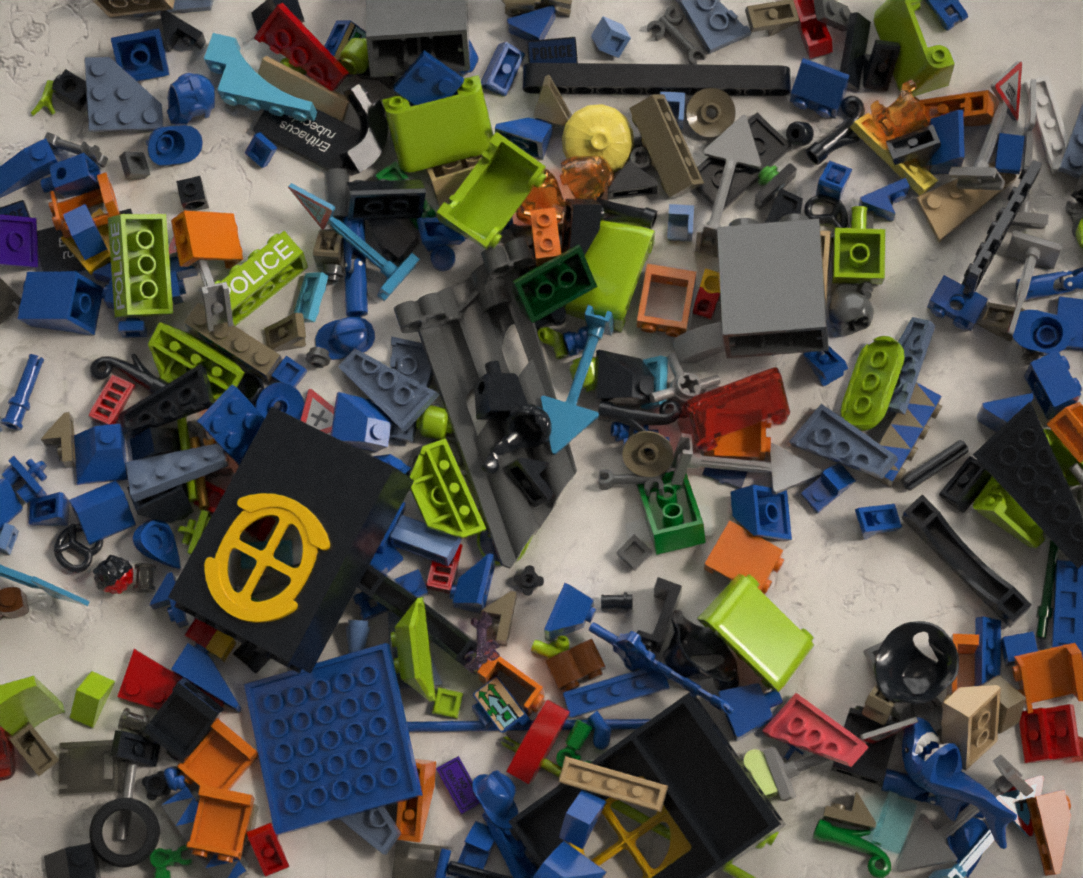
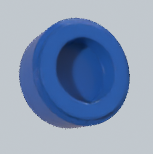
(443, 258)

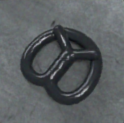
(828, 218)
(76, 546)

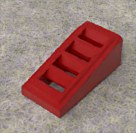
(102, 419)
(440, 586)

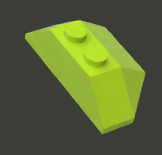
(180, 351)
(444, 493)
(414, 650)

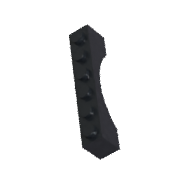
(943, 540)
(399, 600)

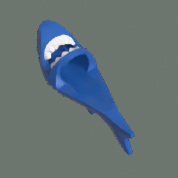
(939, 771)

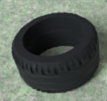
(101, 816)

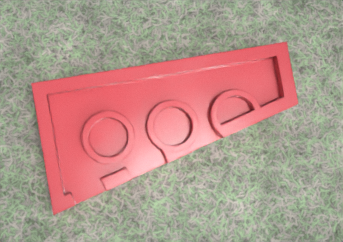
(814, 731)

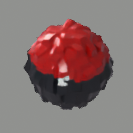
(113, 574)

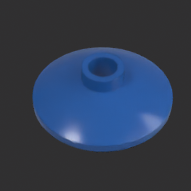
(289, 397)

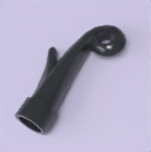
(819, 151)
(625, 213)
(136, 372)
(633, 418)

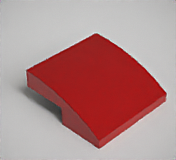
(1049, 734)

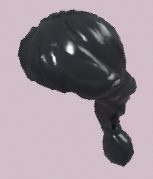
(523, 428)

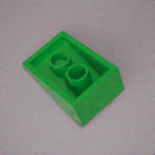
(674, 517)

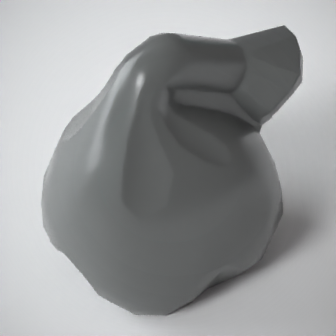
(850, 307)

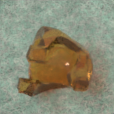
(901, 116)
(586, 175)
(544, 197)

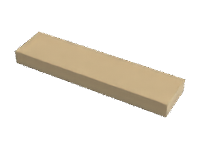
(303, 87)
(613, 784)

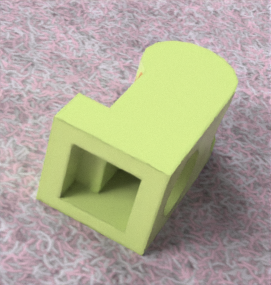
(758, 767)

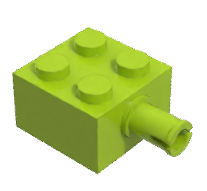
(858, 251)

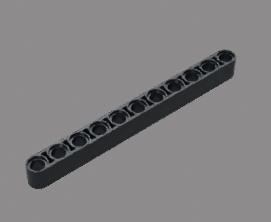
(653, 78)

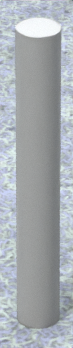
(127, 793)

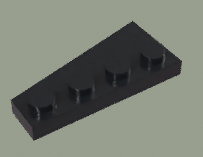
(172, 402)

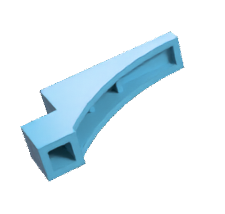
(245, 87)

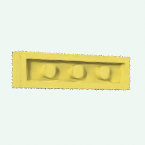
(918, 178)

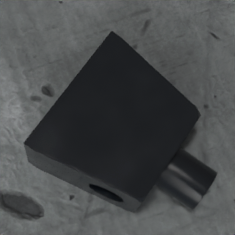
(497, 393)

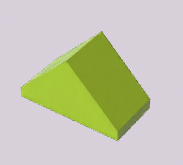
(91, 698)

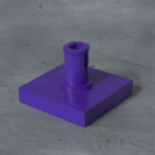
(18, 241)

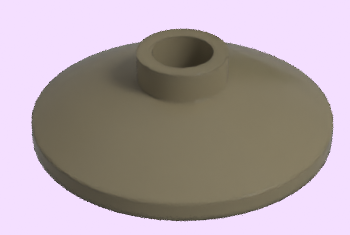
(710, 99)
(647, 463)

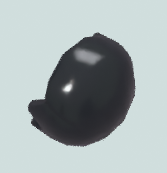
(251, 386)

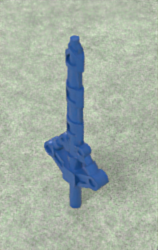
(636, 656)

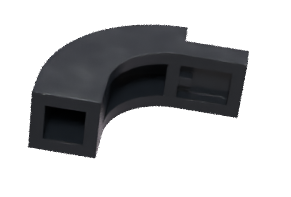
(372, 131)

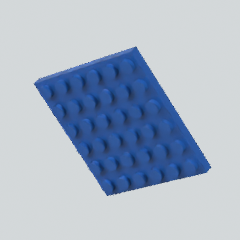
(333, 739)

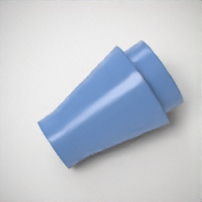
(357, 635)

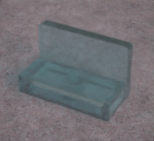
(893, 823)

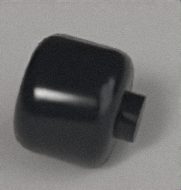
(799, 133)
(720, 685)

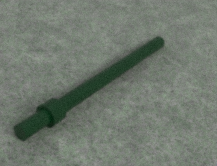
(1044, 611)

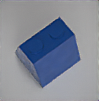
(60, 302)

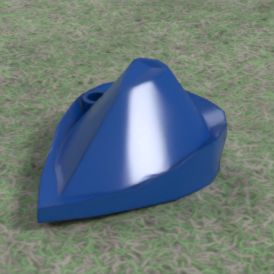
(157, 543)
(966, 838)

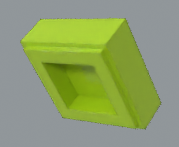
(447, 703)

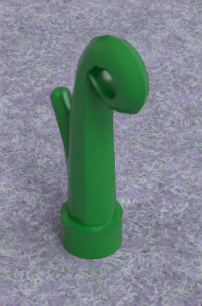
(852, 839)

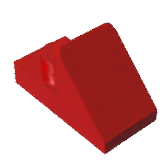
(268, 849)

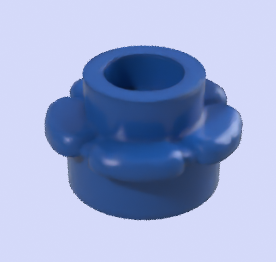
(619, 431)

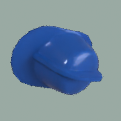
(174, 144)
(1042, 331)
(345, 335)
(496, 797)

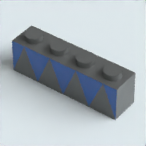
(182, 812)

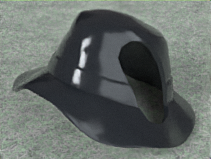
(695, 641)
(906, 672)

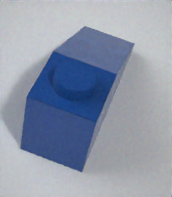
(26, 167)
(202, 672)

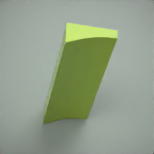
(26, 702)

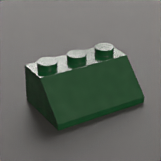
(553, 284)

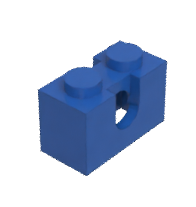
(952, 291)

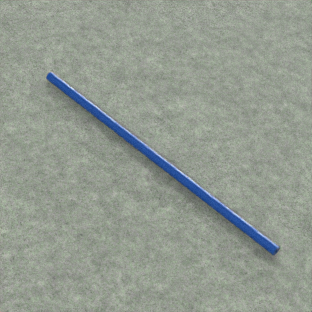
(445, 726)

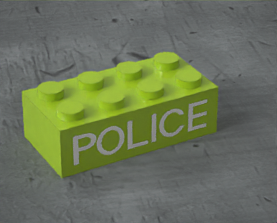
(140, 265)
(263, 275)

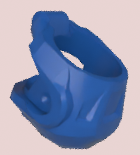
(190, 97)

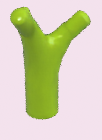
(45, 100)

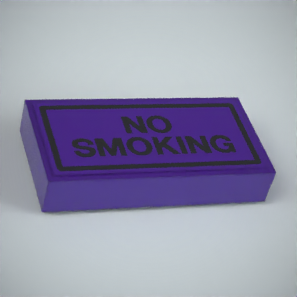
(458, 784)

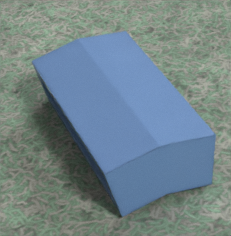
(425, 542)

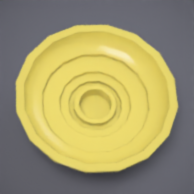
(599, 132)

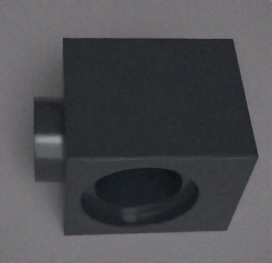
(76, 98)
(192, 194)

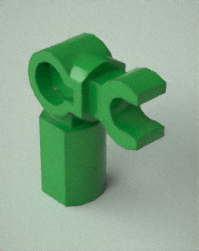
(574, 742)
(165, 858)

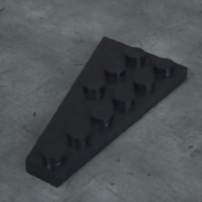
(999, 229)
(1030, 473)

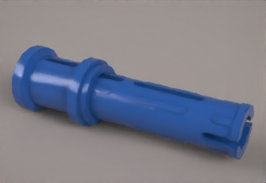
(19, 403)

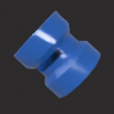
(576, 341)

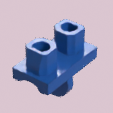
(17, 471)

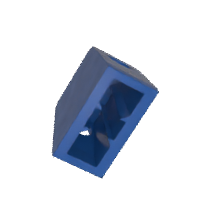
(72, 176)
(750, 708)

